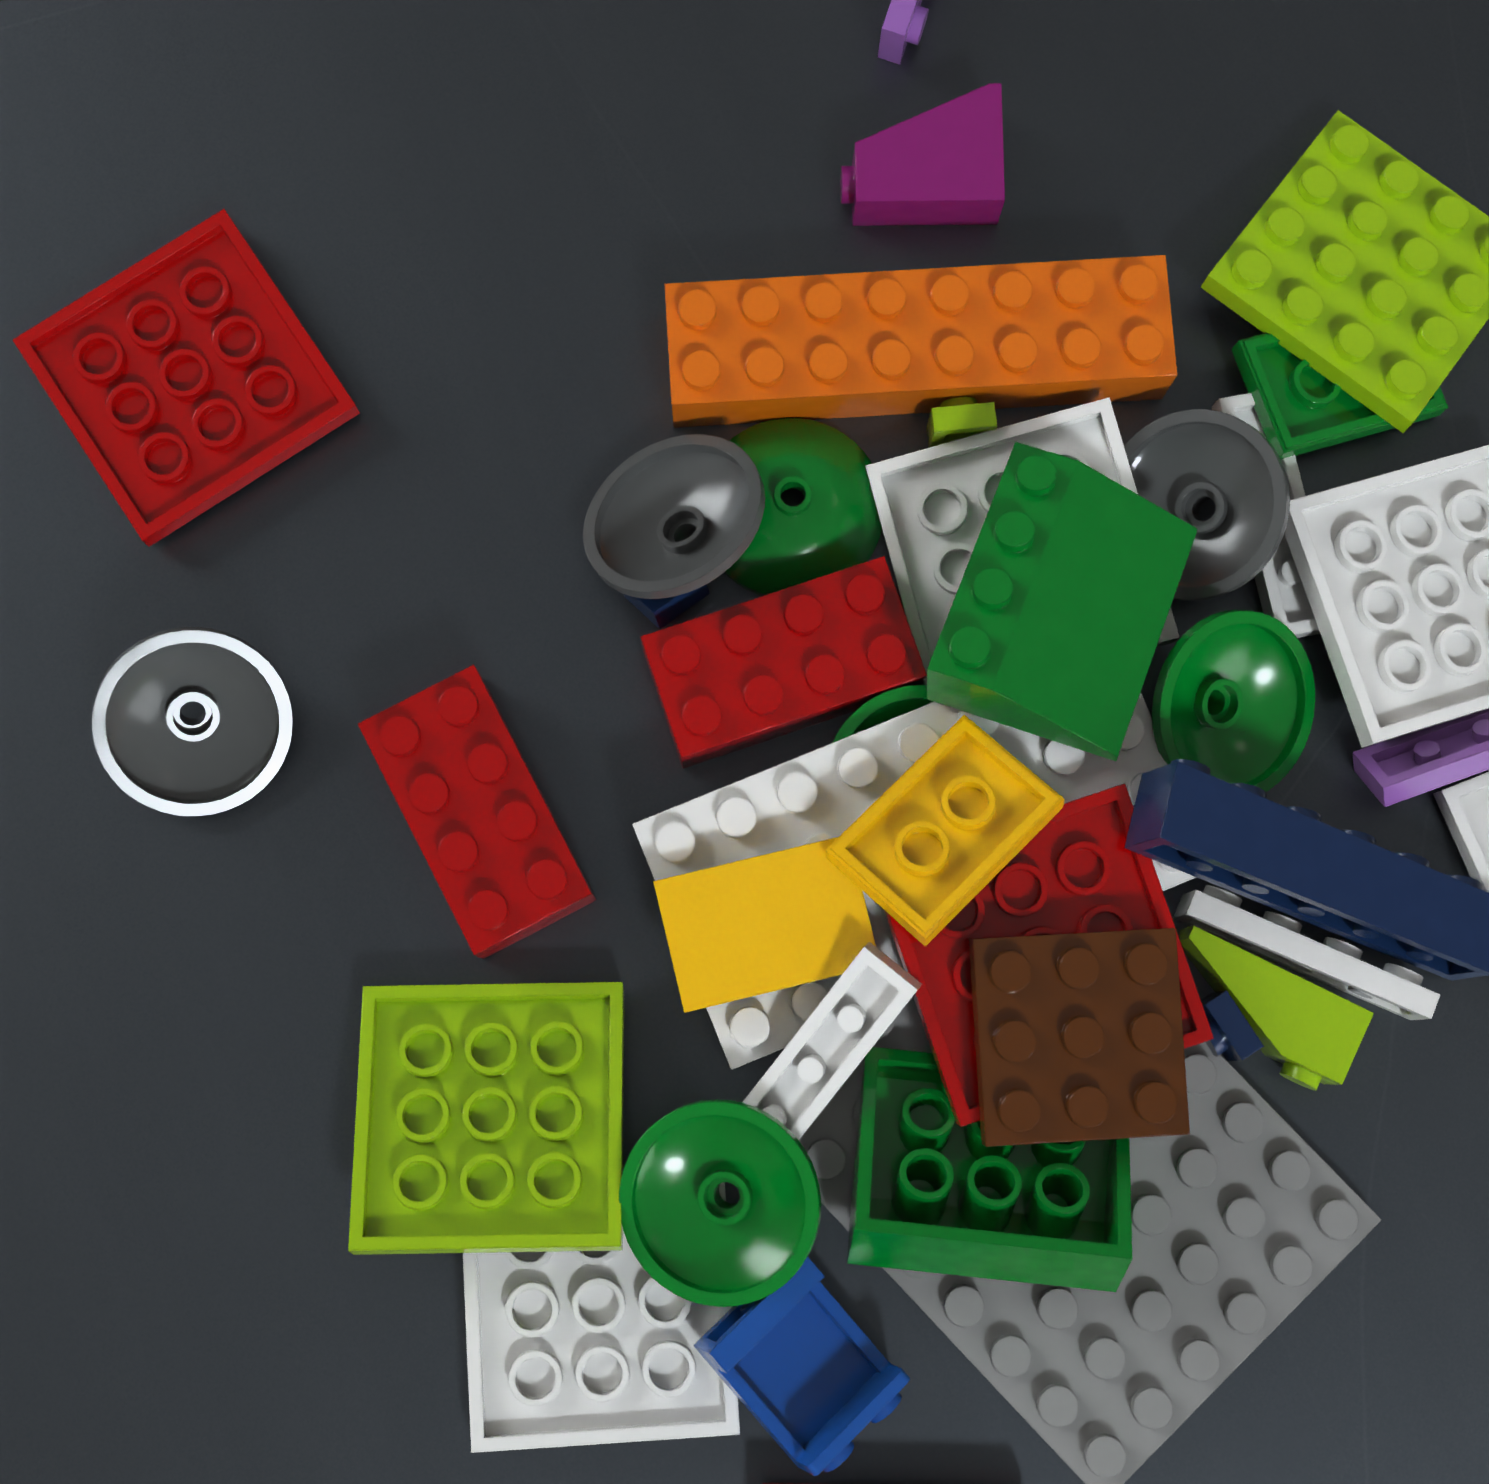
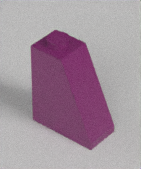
(932, 167)

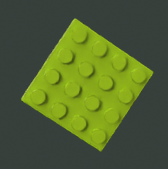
(1363, 271)
(489, 1119)

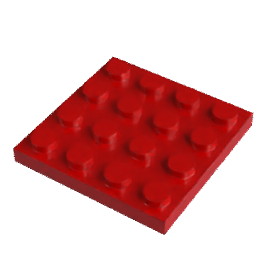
(186, 377)
(1060, 883)

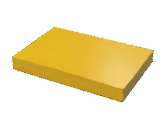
(944, 829)
(761, 925)

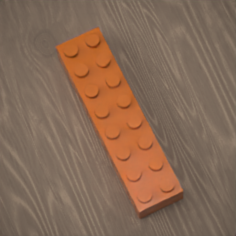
(919, 339)

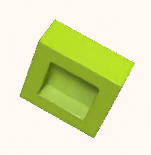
(959, 419)

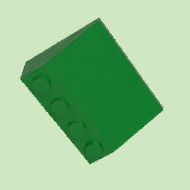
(1060, 604)
(951, 1206)

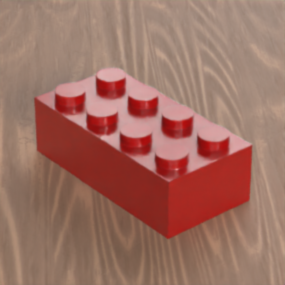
(782, 661)
(476, 812)

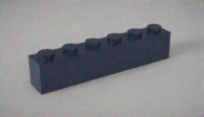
(1311, 869)

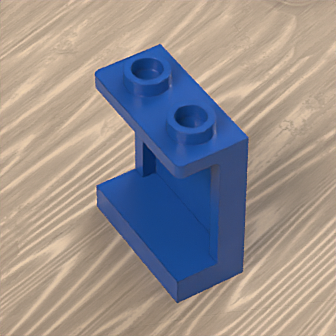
(804, 1370)

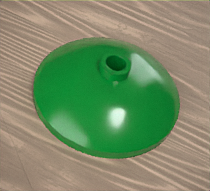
(833, 524)
(1256, 693)
(692, 1236)

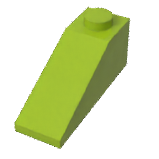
(1294, 1019)

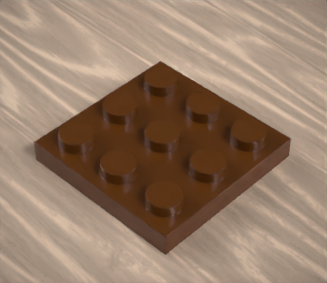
(1078, 1037)

